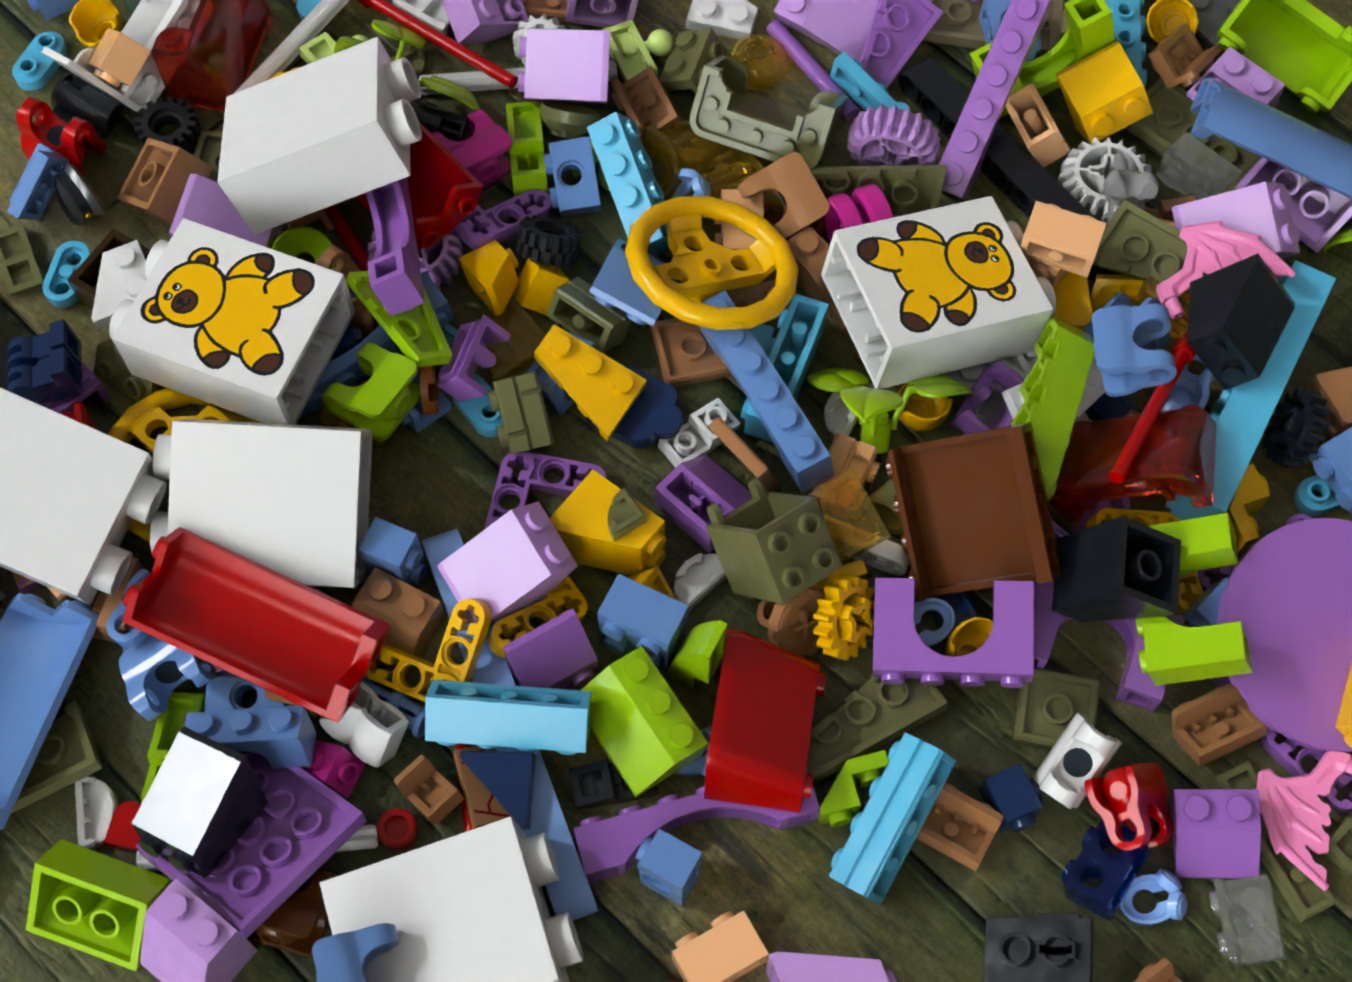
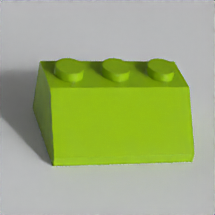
(642, 722)
(92, 902)

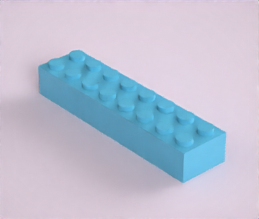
(1247, 408)

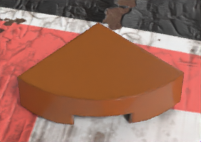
(429, 390)

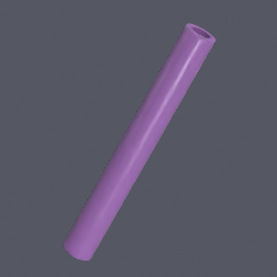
(809, 65)

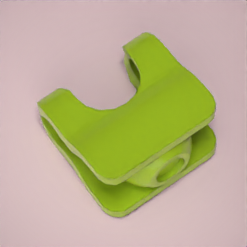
(383, 399)

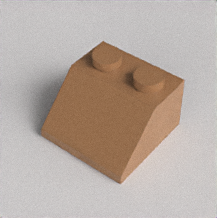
(160, 179)
(408, 610)

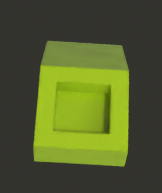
(842, 799)

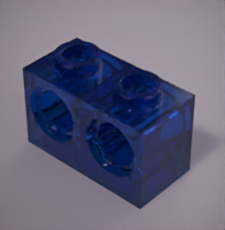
(1114, 870)

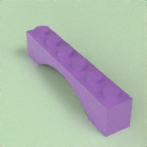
(990, 93)
(396, 265)
(611, 844)

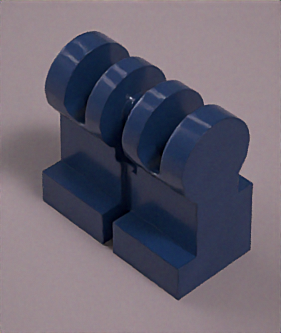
(46, 364)

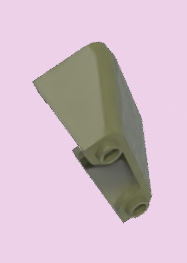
(758, 124)

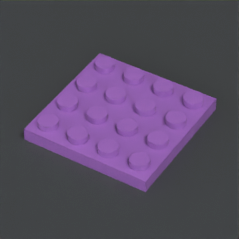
(277, 851)

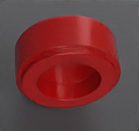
(397, 829)

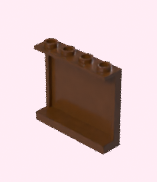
(974, 511)

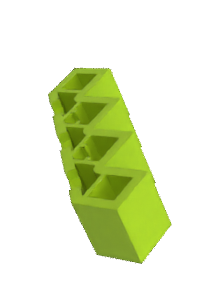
(1055, 392)

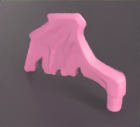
(1211, 249)
(1297, 814)

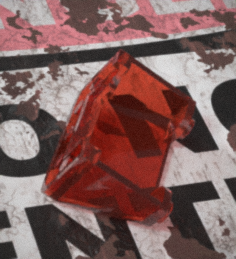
(214, 53)
(1172, 461)

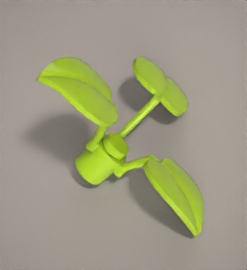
(410, 37)
(873, 404)

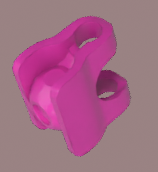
(484, 149)

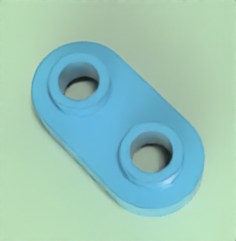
(42, 66)
(61, 270)
(475, 410)
(1313, 505)

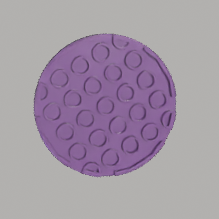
(1298, 619)

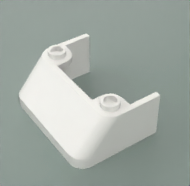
(143, 27)

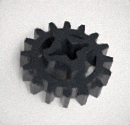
(1297, 428)

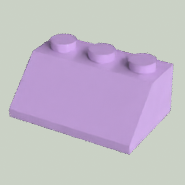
(1314, 208)

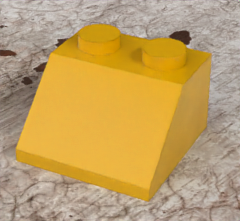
(1104, 93)

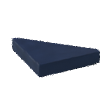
(508, 778)

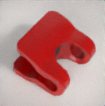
(65, 138)
(1132, 796)

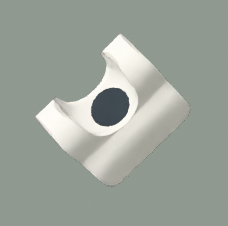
(1075, 757)

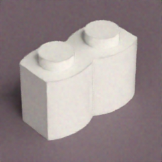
(369, 728)

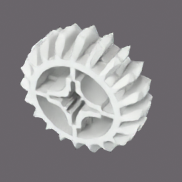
(1089, 166)

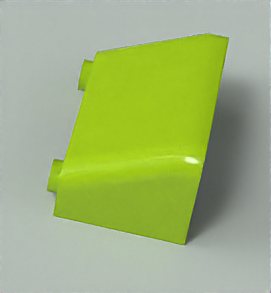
(1294, 46)

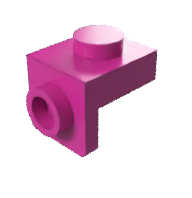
(335, 767)

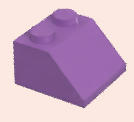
(553, 655)
(1216, 833)

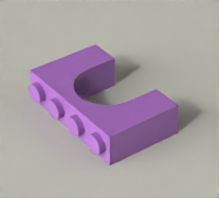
(1003, 657)
(1135, 686)

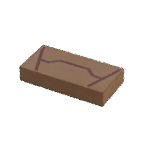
(480, 803)

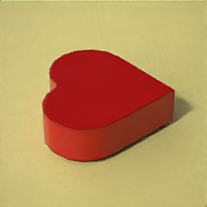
(121, 831)

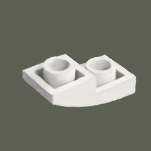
(695, 436)

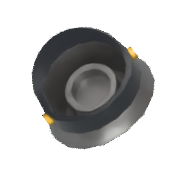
(77, 196)

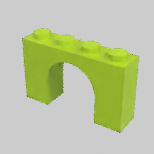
(1087, 31)
(1196, 653)

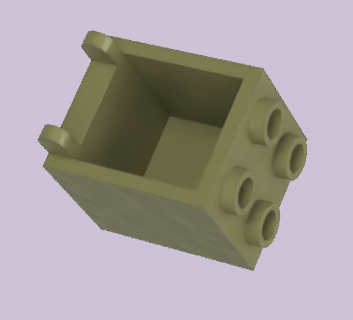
(773, 544)

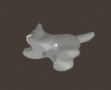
(1128, 185)

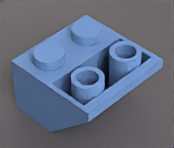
(617, 288)
(641, 617)

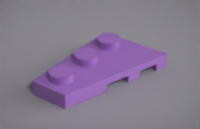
(895, 35)

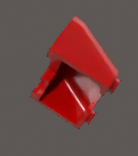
(762, 725)

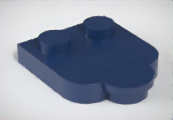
(651, 416)

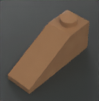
(810, 256)

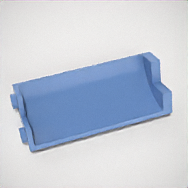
(1272, 135)
(37, 665)

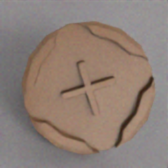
(792, 623)

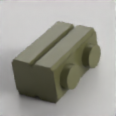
(587, 318)
(521, 413)

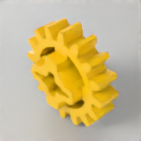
(844, 617)

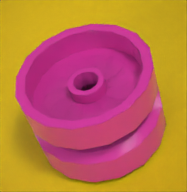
(863, 207)

